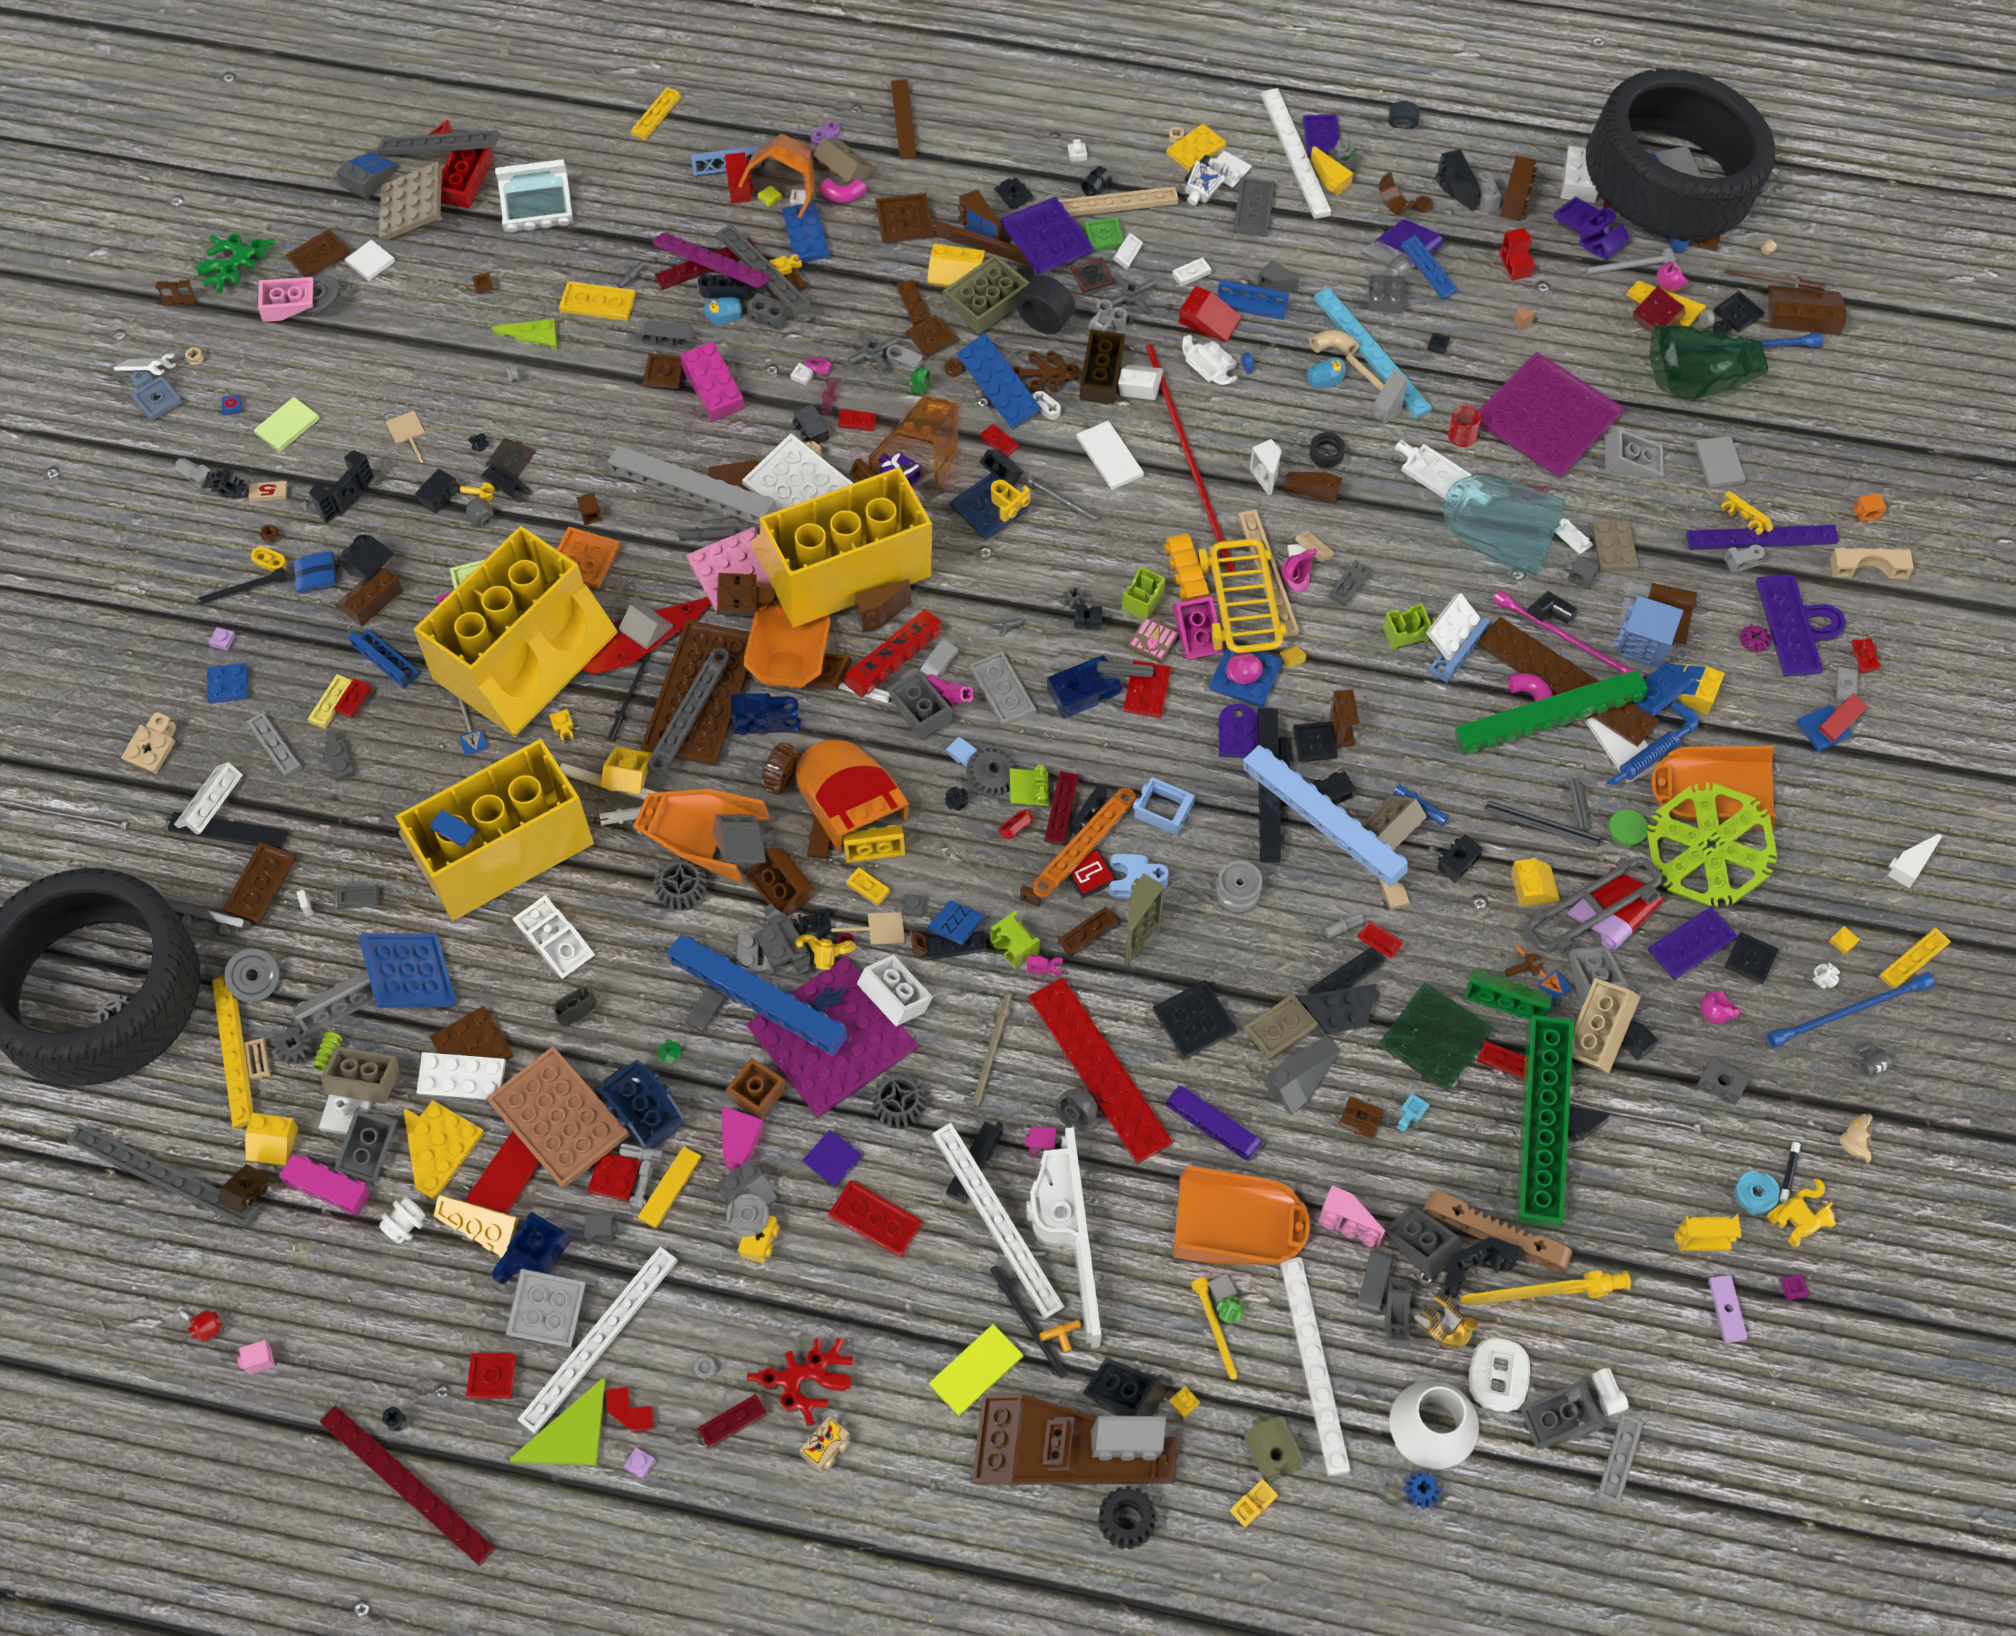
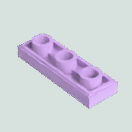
(1725, 1297)

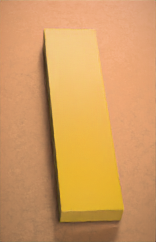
(656, 113)
(1914, 958)
(669, 1187)

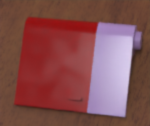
(1623, 923)

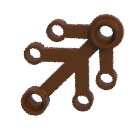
(1066, 371)

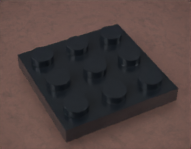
(1194, 1019)

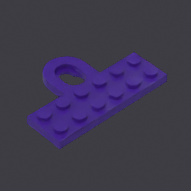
(1790, 625)

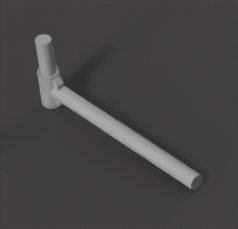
(1666, 256)

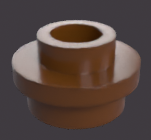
(269, 529)

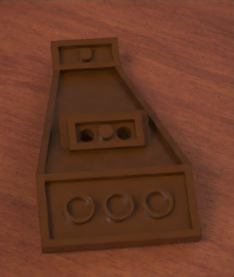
(1021, 1442)

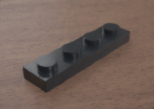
(1350, 972)

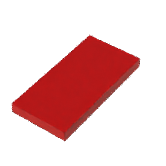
(504, 1176)
(875, 1218)

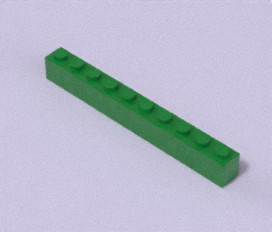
(1550, 712)

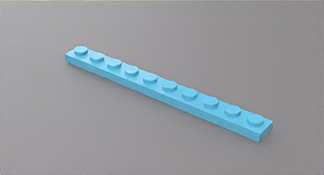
(1369, 349)

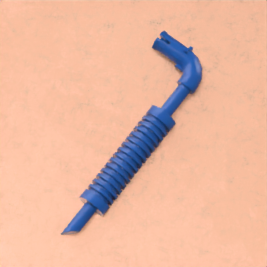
(1659, 747)

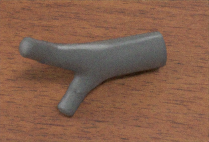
(1007, 625)

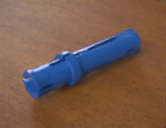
(1440, 817)

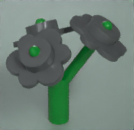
(1344, 149)

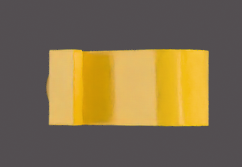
(1009, 499)

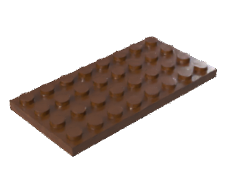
(711, 727)

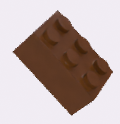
(1517, 188)

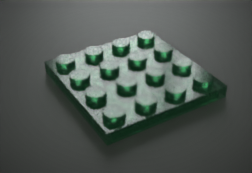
(1436, 1037)

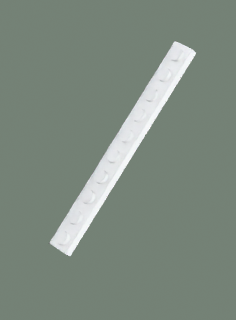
(1296, 153)
(998, 1221)
(597, 1341)
(1315, 1368)

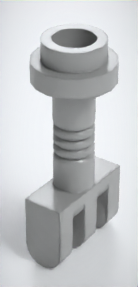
(645, 1174)

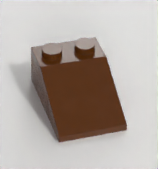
(881, 604)

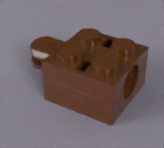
(739, 594)

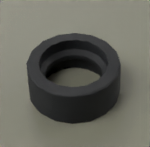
(1323, 460)

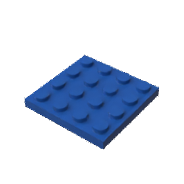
(407, 970)

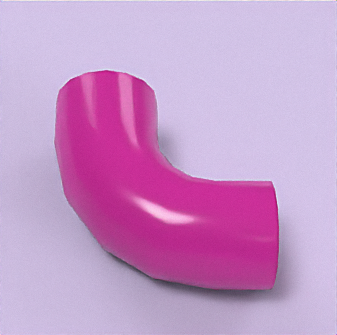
(842, 194)
(1529, 683)

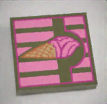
(1153, 640)

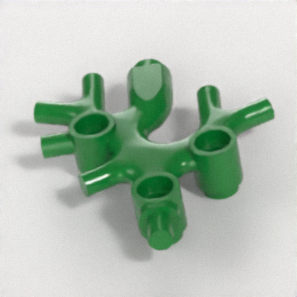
(228, 268)

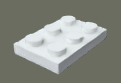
(1453, 626)

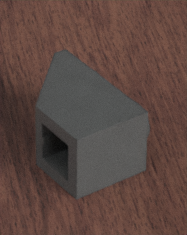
(1278, 278)

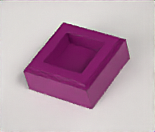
(1794, 1287)

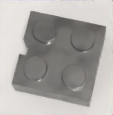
(1386, 293)

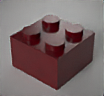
(1658, 310)

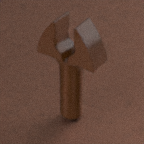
(1525, 966)

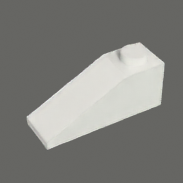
(1912, 861)

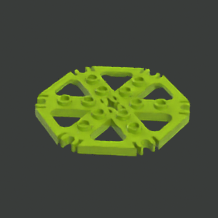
(1714, 862)

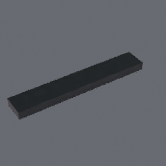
(234, 832)

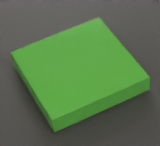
(1104, 234)

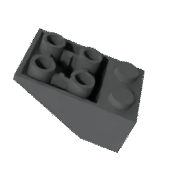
(738, 838)

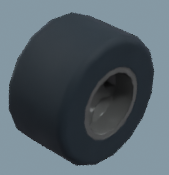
(1404, 115)

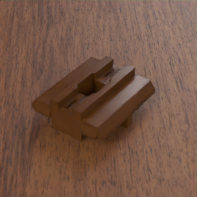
(1357, 1125)

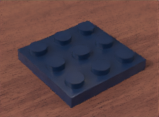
(979, 510)

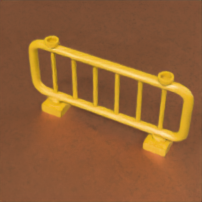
(1219, 635)

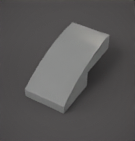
(939, 658)

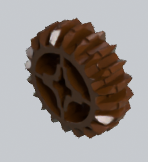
(780, 768)

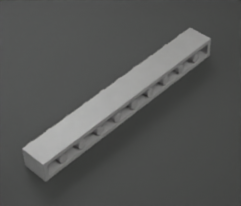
(690, 485)

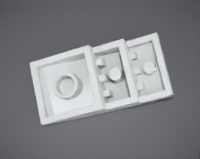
(553, 937)

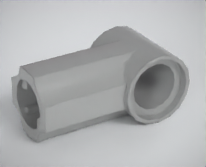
(191, 471)

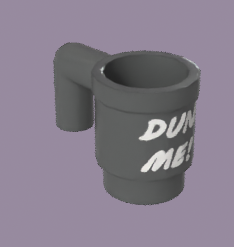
(1874, 1063)

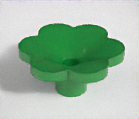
(669, 1052)

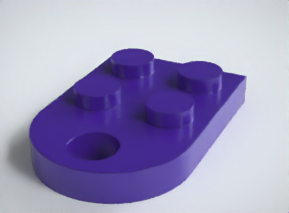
(1237, 734)

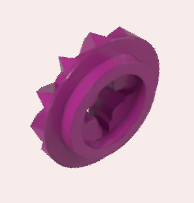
(1758, 644)

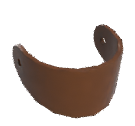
(1392, 197)

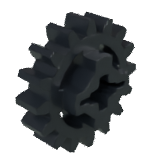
(225, 483)

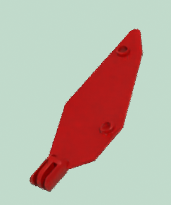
(624, 651)

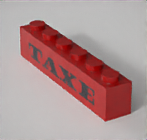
(893, 653)

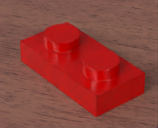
(856, 420)
(999, 440)
(353, 698)

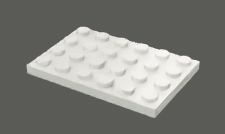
(793, 475)

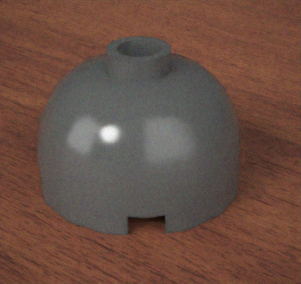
(1076, 1108)

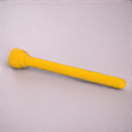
(1201, 1286)

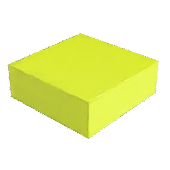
(769, 196)

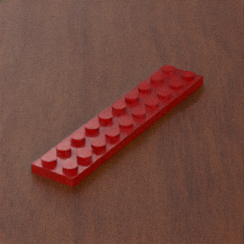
(1100, 1070)

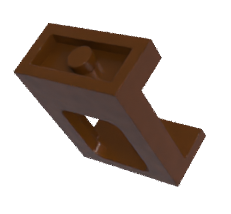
(1343, 715)

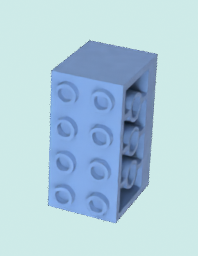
(1647, 631)

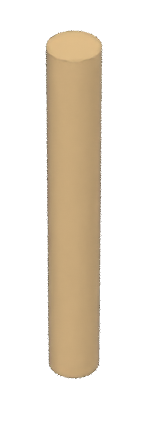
(1364, 371)

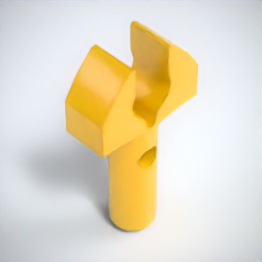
(481, 491)

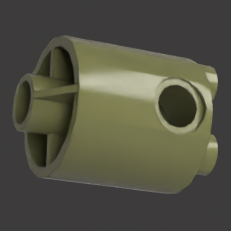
(1273, 1438)

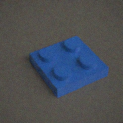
(227, 683)

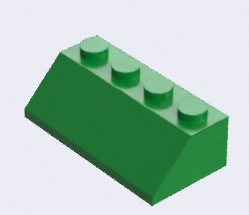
(1506, 995)

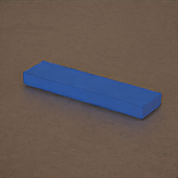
(1429, 267)

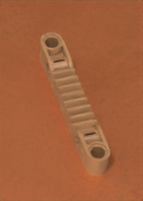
(1443, 1207)

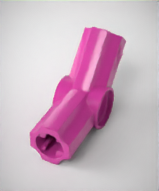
(951, 691)

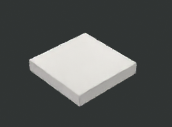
(369, 260)

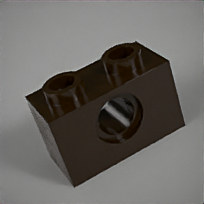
(243, 1189)

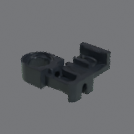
(818, 922)

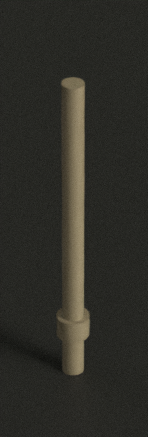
(1002, 1015)

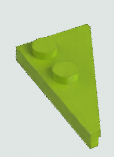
(534, 332)

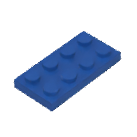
(805, 232)

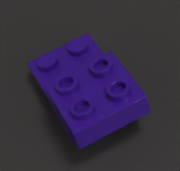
(1594, 227)

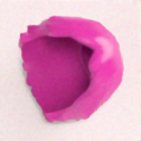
(1244, 668)
(1718, 1008)

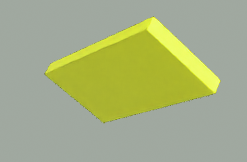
(976, 1370)

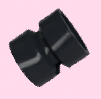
(1096, 181)
(1095, 617)

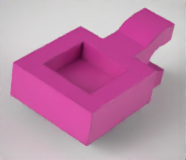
(1040, 965)

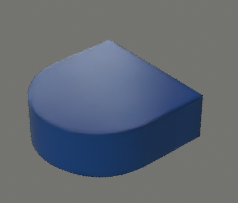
(1247, 363)

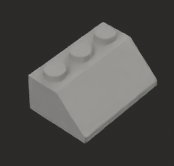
(1128, 1437)

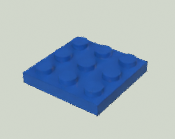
(1253, 693)

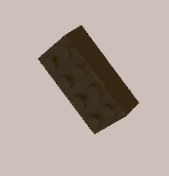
(1102, 366)

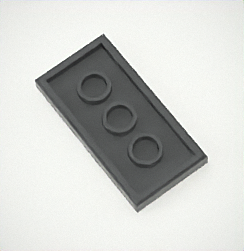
(1254, 207)

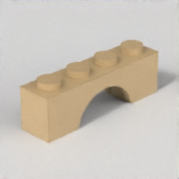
(1894, 562)

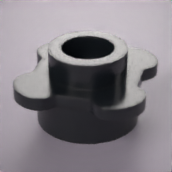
(476, 445)

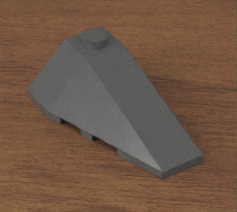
(1301, 1074)

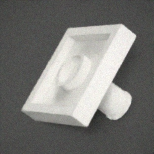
(339, 1113)

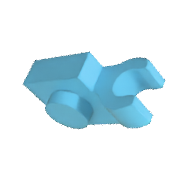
(1412, 1110)

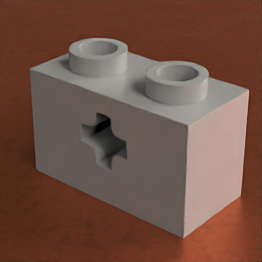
(1489, 194)

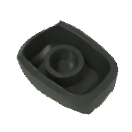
(574, 1006)

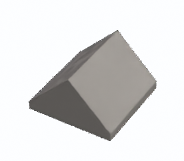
(644, 625)

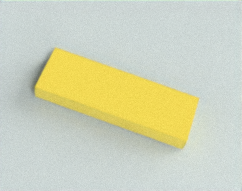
(324, 710)

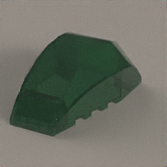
(1703, 363)

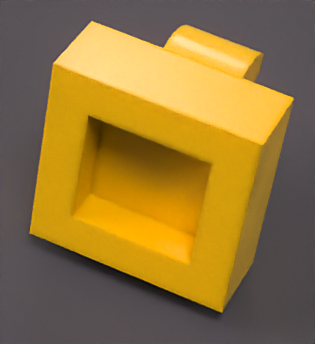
(1184, 1402)

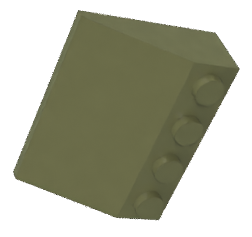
(986, 293)
(1143, 914)

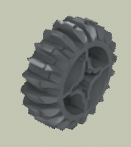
(689, 889)
(914, 1093)

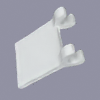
(147, 364)

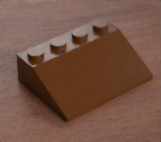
(1806, 310)

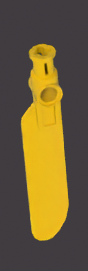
(1594, 1283)

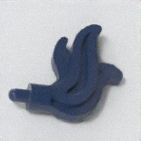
(828, 999)

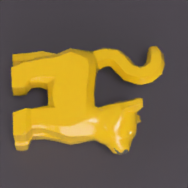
(1801, 1216)

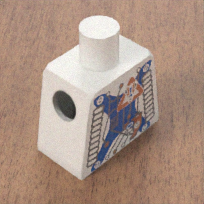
(1202, 183)

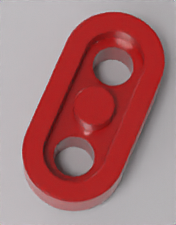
(1014, 824)

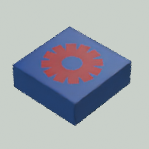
(231, 404)

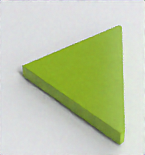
(570, 1437)

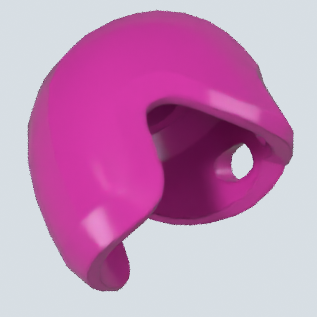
(1670, 280)

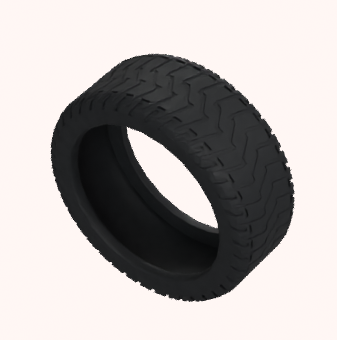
(1700, 112)
(142, 1027)

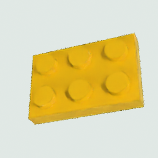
(1195, 145)

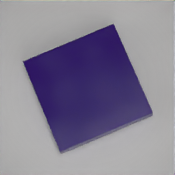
(832, 1158)

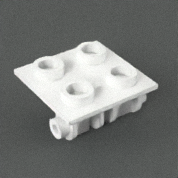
(1230, 167)

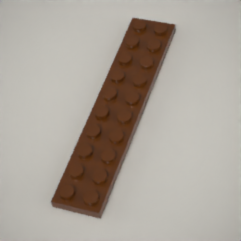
(1532, 657)

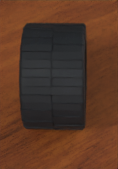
(1045, 304)

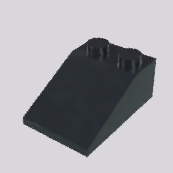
(1457, 178)
(1125, 1390)

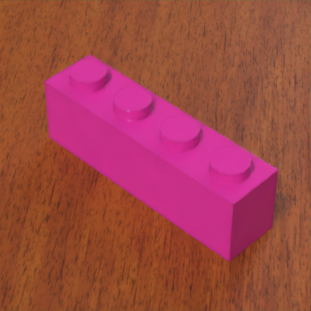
(324, 1184)

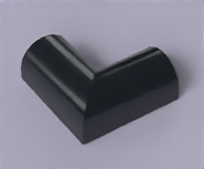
(1554, 605)

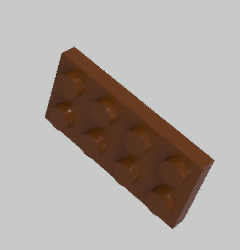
(259, 883)

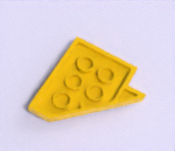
(438, 1146)

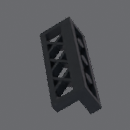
(981, 1152)

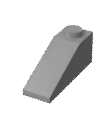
(1391, 397)

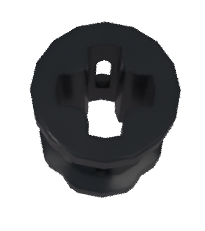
(392, 1412)

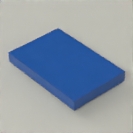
(1663, 687)

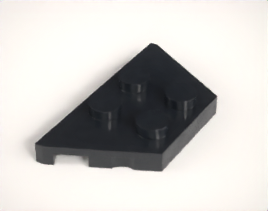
(1341, 1008)

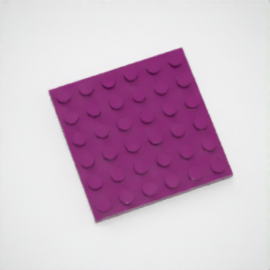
(1548, 414)
(869, 1050)

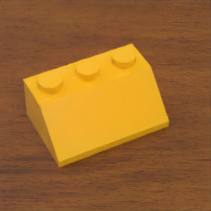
(952, 263)
(874, 843)

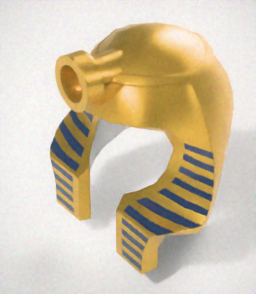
(1453, 1330)

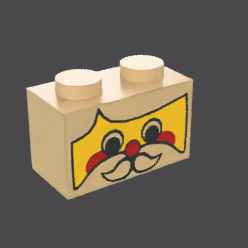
(825, 1445)

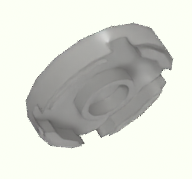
(747, 1215)

